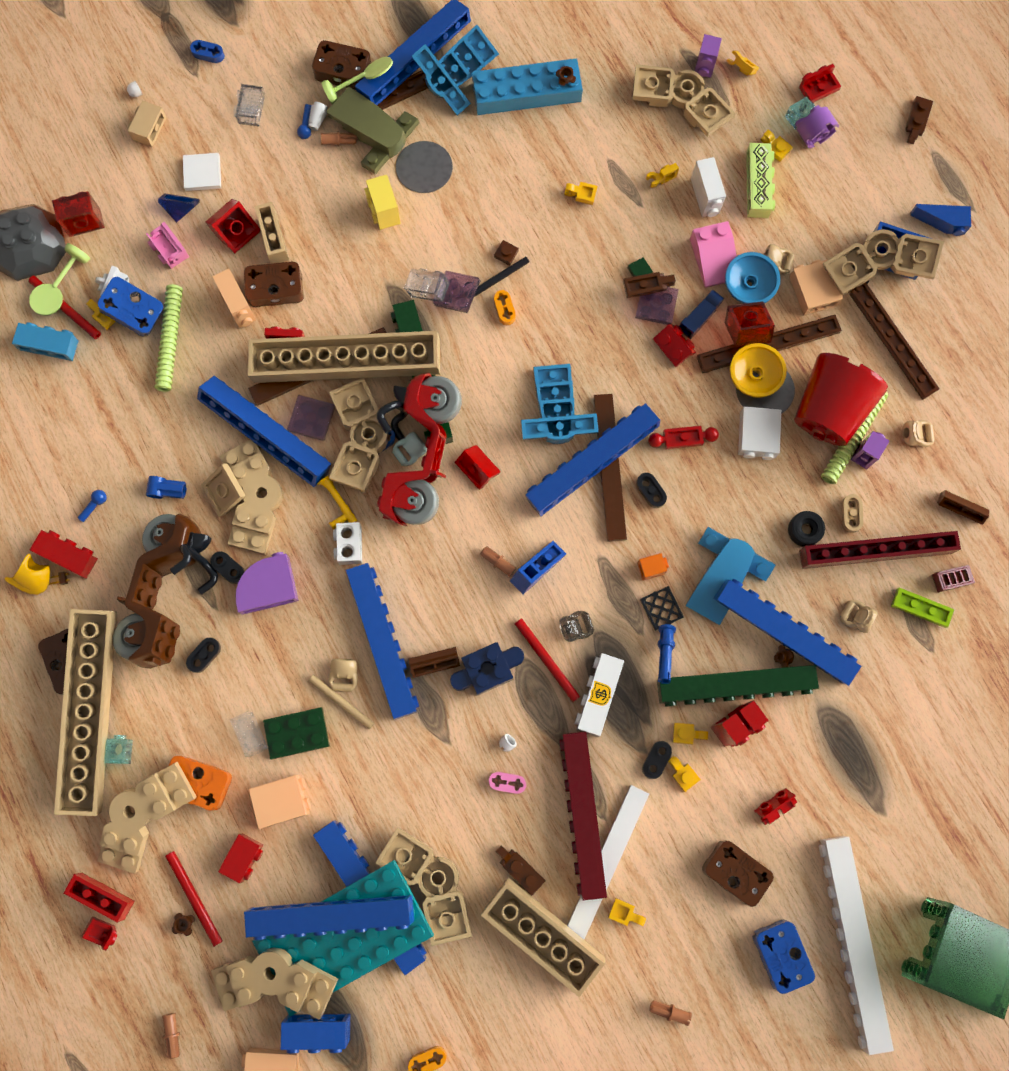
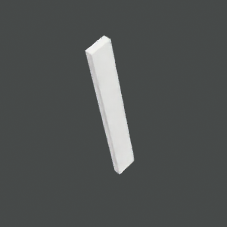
(611, 855)

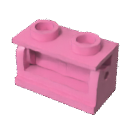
(167, 245)

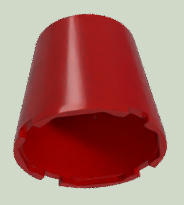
(838, 398)

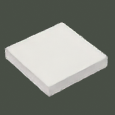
(202, 171)

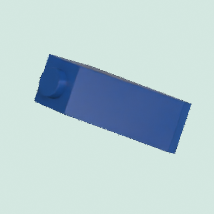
(946, 218)
(537, 567)

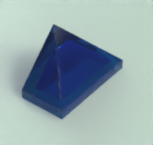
(177, 205)

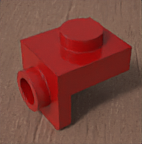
(100, 933)

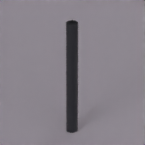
(503, 274)

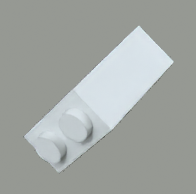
(708, 187)
(759, 433)

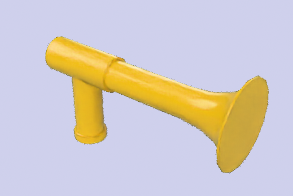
(347, 513)

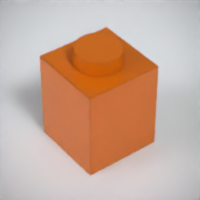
(652, 566)

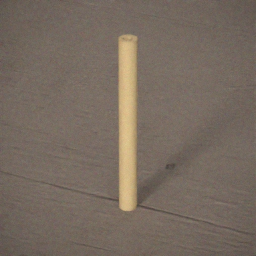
(341, 702)

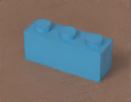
(45, 341)

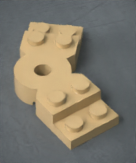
(700, 105)
(905, 256)
(358, 457)
(253, 518)
(153, 798)
(444, 904)
(296, 984)

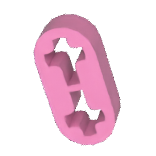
(508, 777)

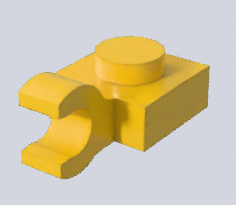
(745, 64)
(779, 145)
(666, 174)
(584, 192)
(103, 320)
(685, 733)
(684, 775)
(623, 913)

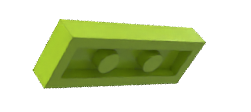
(922, 607)

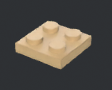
(223, 490)

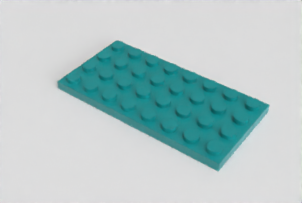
(353, 953)

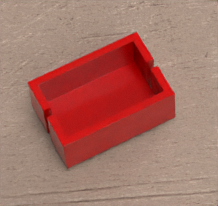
(741, 723)

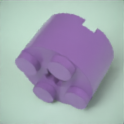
(817, 126)

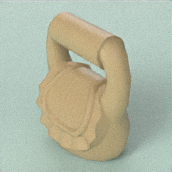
(776, 255)
(913, 433)
(863, 619)
(345, 670)

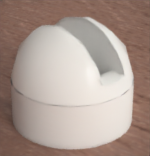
(134, 90)
(507, 743)

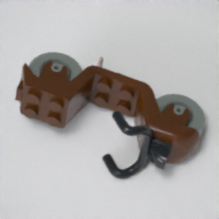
(170, 546)

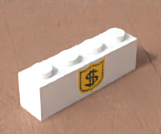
(600, 694)

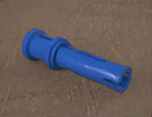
(666, 646)

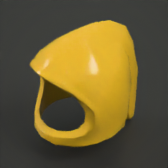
(30, 577)

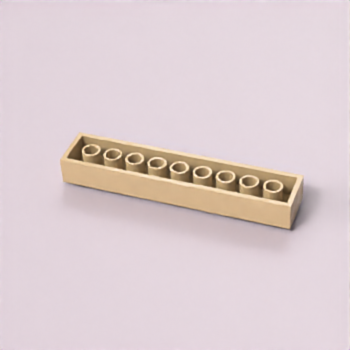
(344, 356)
(85, 712)

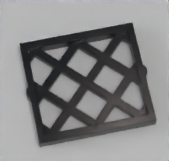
(673, 601)

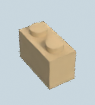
(146, 123)

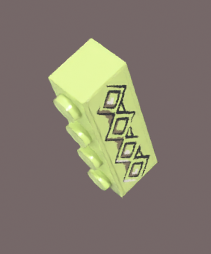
(759, 180)

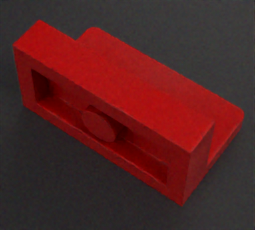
(477, 466)

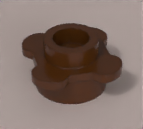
(565, 71)
(784, 656)
(178, 928)

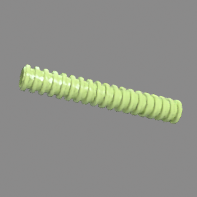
(168, 337)
(844, 453)

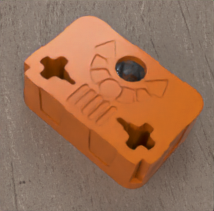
(213, 783)

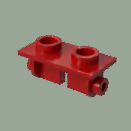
(768, 810)

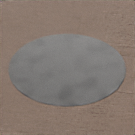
(424, 166)
(779, 400)

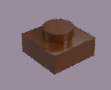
(506, 252)

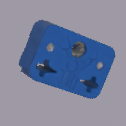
(125, 311)
(776, 956)

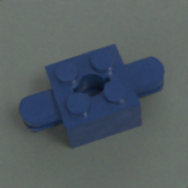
(487, 668)

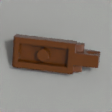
(918, 118)
(647, 284)
(520, 870)

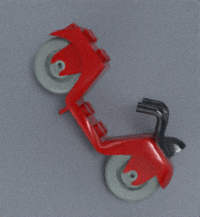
(430, 401)

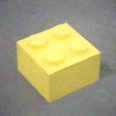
(382, 202)

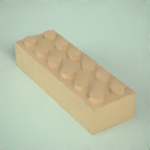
(543, 937)

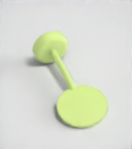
(372, 71)
(47, 297)

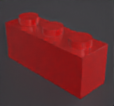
(64, 553)
(99, 897)

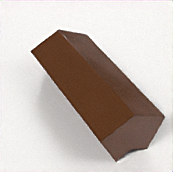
(965, 504)
(434, 662)

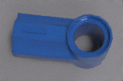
(160, 487)

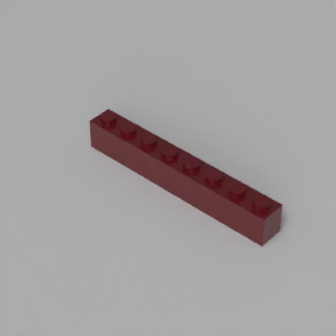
(879, 549)
(584, 815)

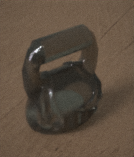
(571, 627)

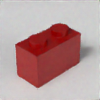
(241, 858)

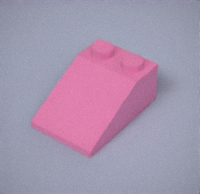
(713, 251)

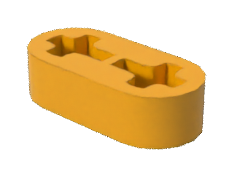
(501, 308)
(424, 1056)

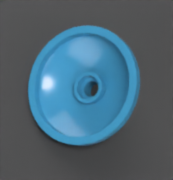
(756, 269)

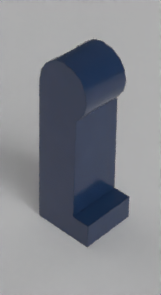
(701, 314)

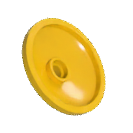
(761, 360)

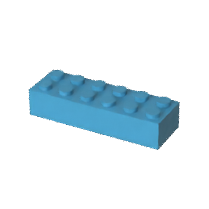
(524, 87)

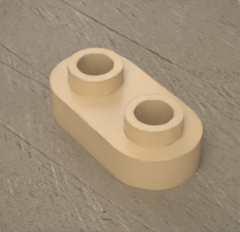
(852, 514)

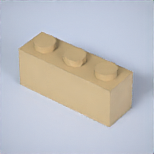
(271, 233)

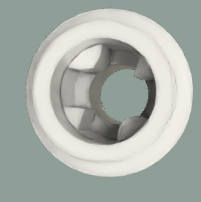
(317, 115)

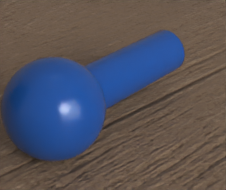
(303, 130)
(97, 498)

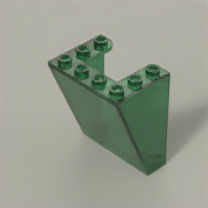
(963, 958)

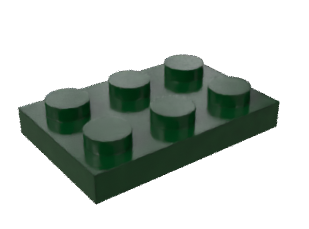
(296, 733)

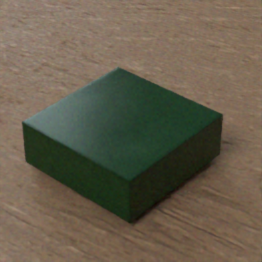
(639, 267)

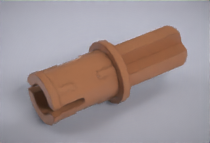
(338, 138)
(498, 561)
(670, 1012)
(171, 1035)

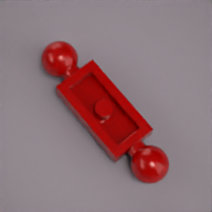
(683, 437)

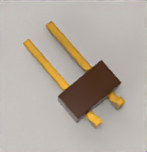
(62, 578)

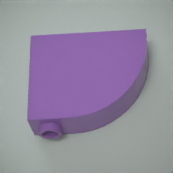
(266, 585)

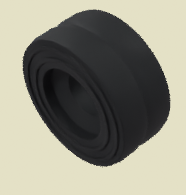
(814, 521)

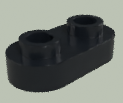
(654, 489)
(227, 567)
(202, 653)
(656, 759)

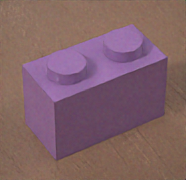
(707, 55)
(870, 450)

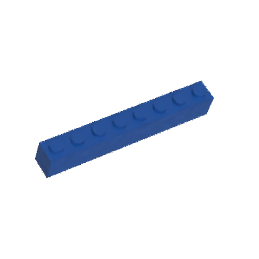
(433, 33)
(263, 431)
(593, 459)
(787, 632)
(381, 641)
(352, 868)
(329, 916)

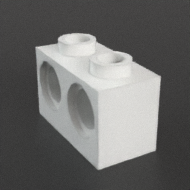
(353, 543)

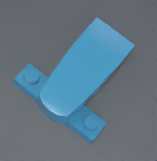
(455, 67)
(556, 408)
(732, 562)

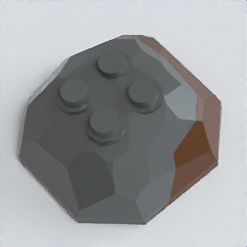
(29, 242)

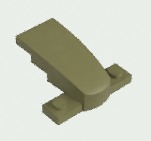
(372, 127)

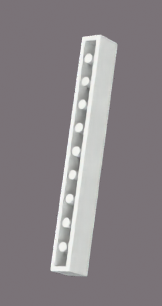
(856, 946)

